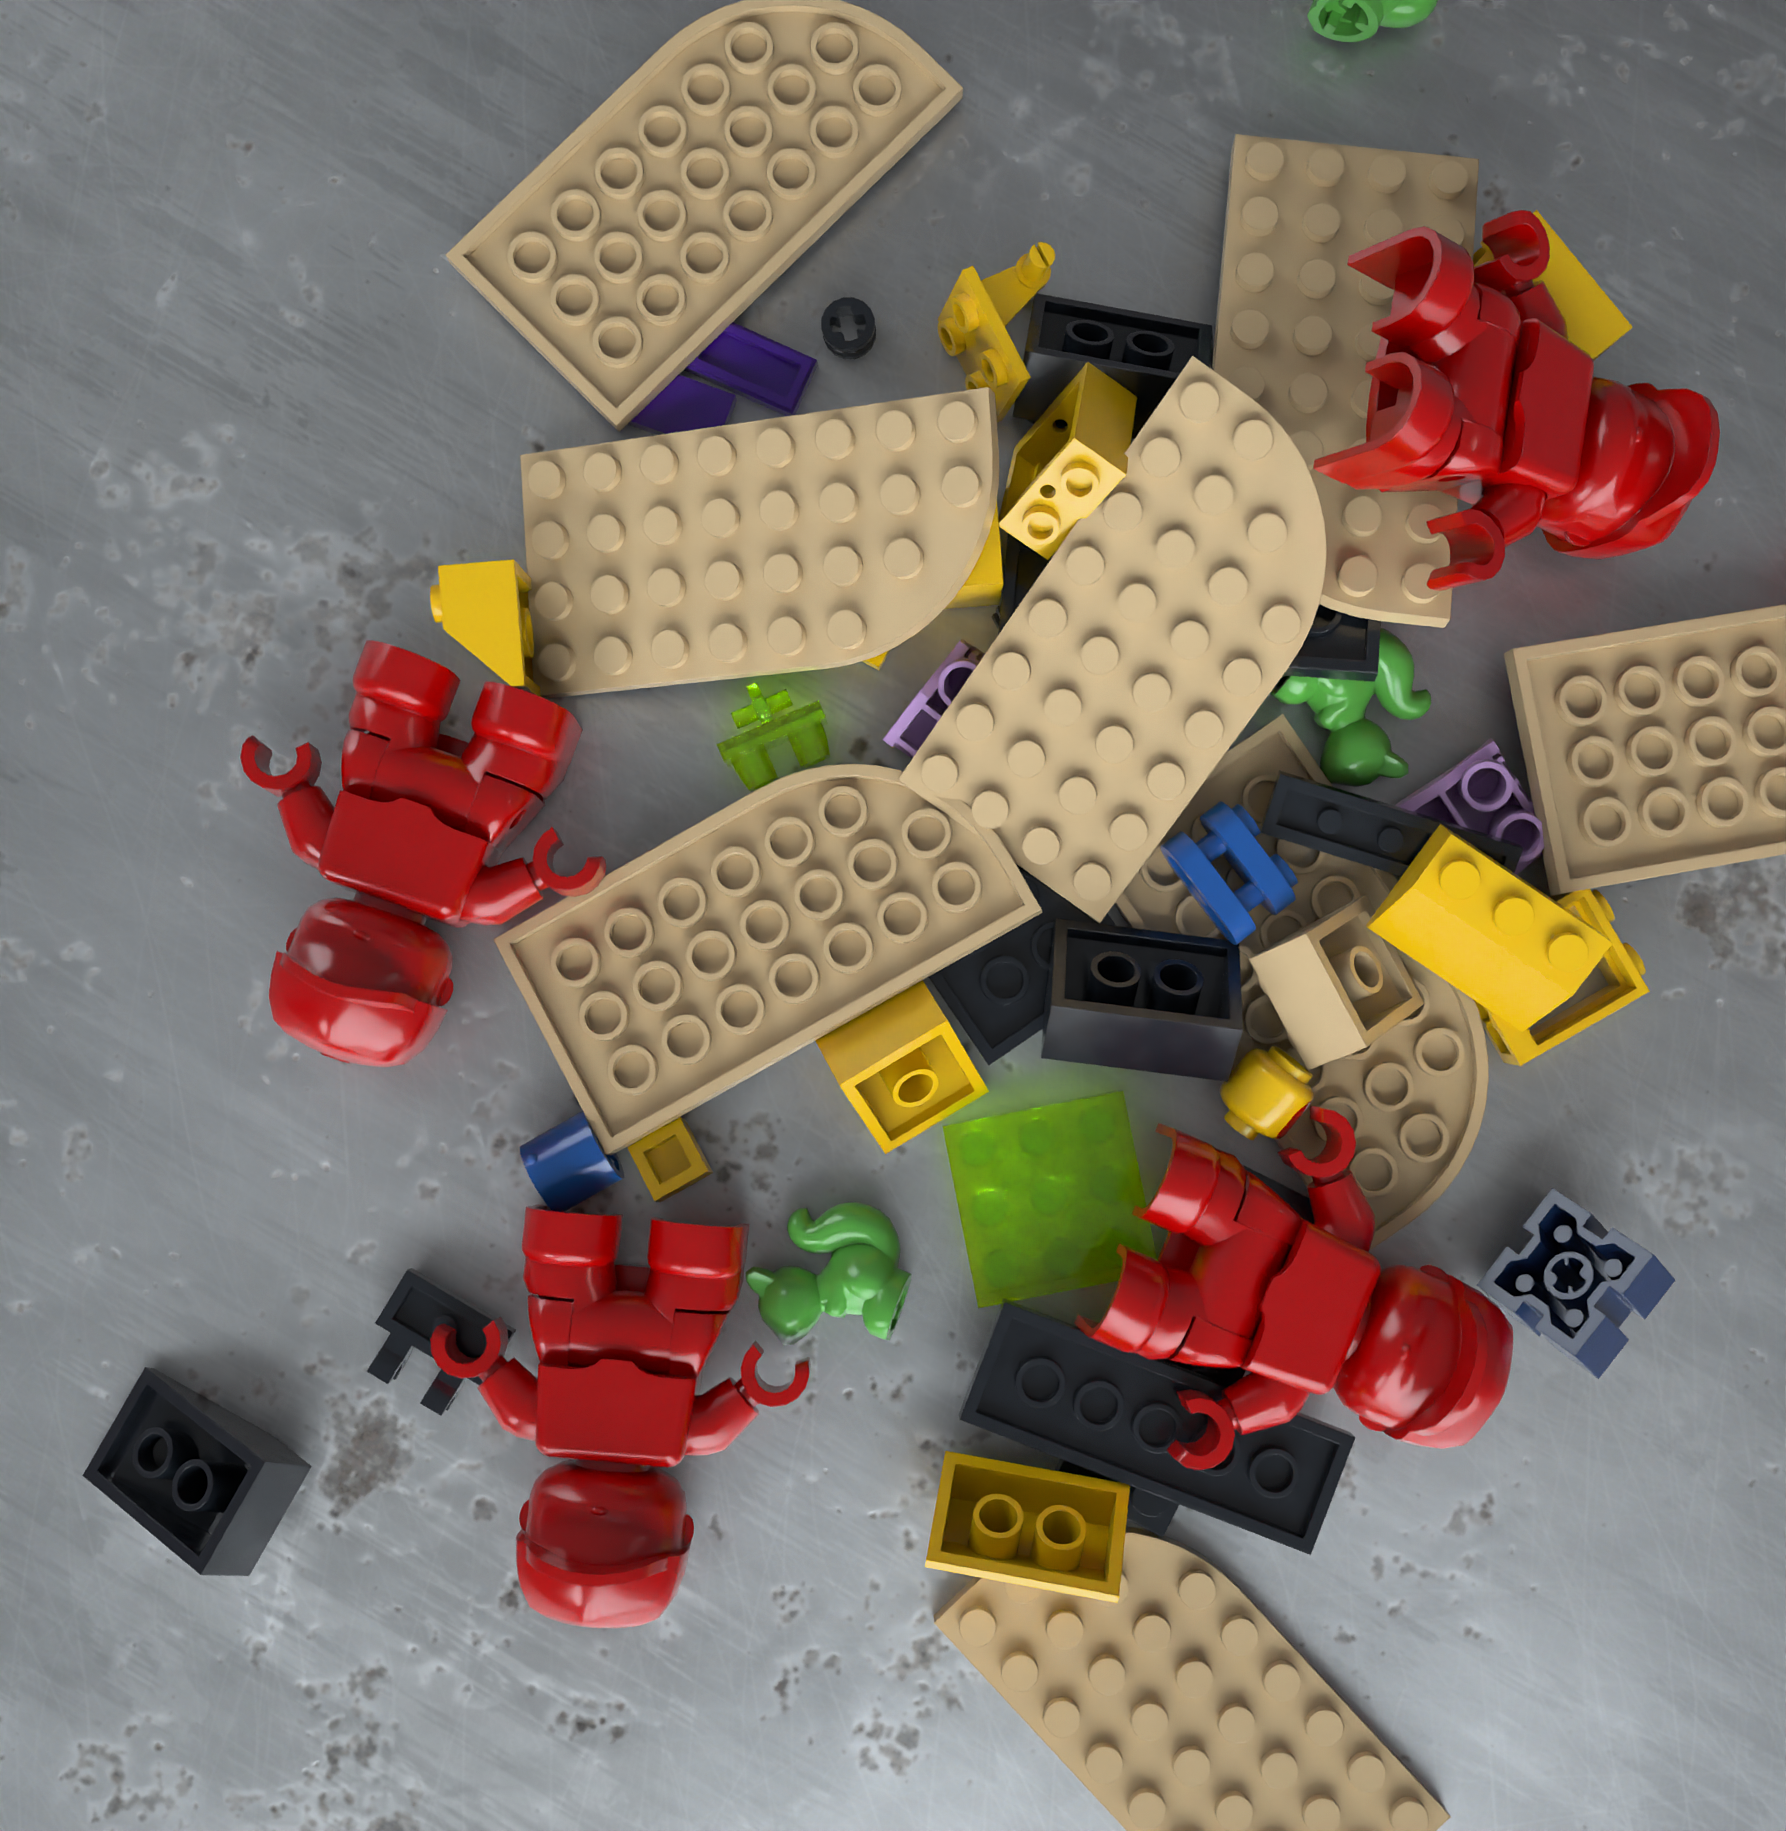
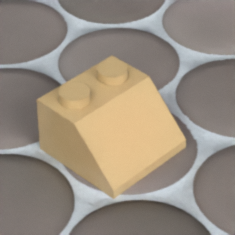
(1336, 984)

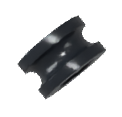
(861, 315)

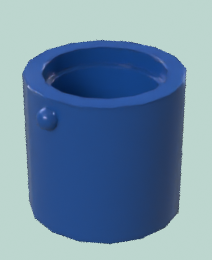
(569, 1164)

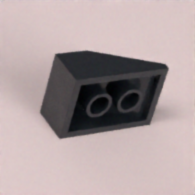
(196, 1475)

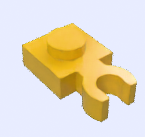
(669, 1160)

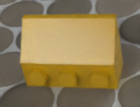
(1488, 931)
(1029, 1526)

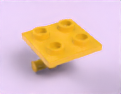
(976, 320)

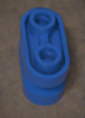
(1265, 878)

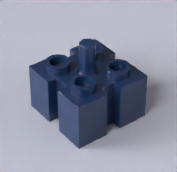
(1576, 1282)

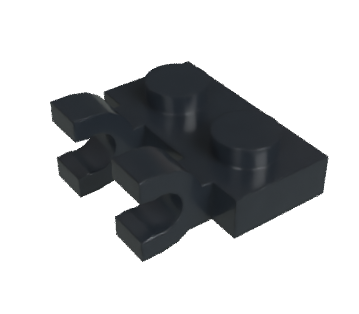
(411, 1318)

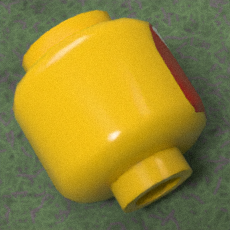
(1266, 1093)

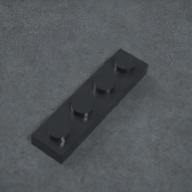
(1363, 827)

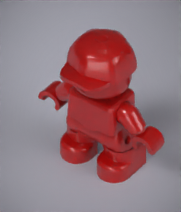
(1504, 411)
(414, 843)
(1301, 1305)
(619, 1396)

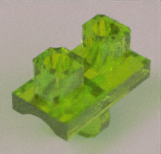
(749, 749)

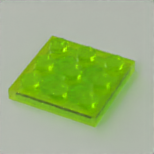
(1047, 1196)

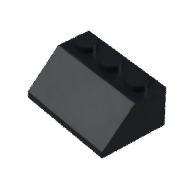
(1127, 345)
(1142, 1000)

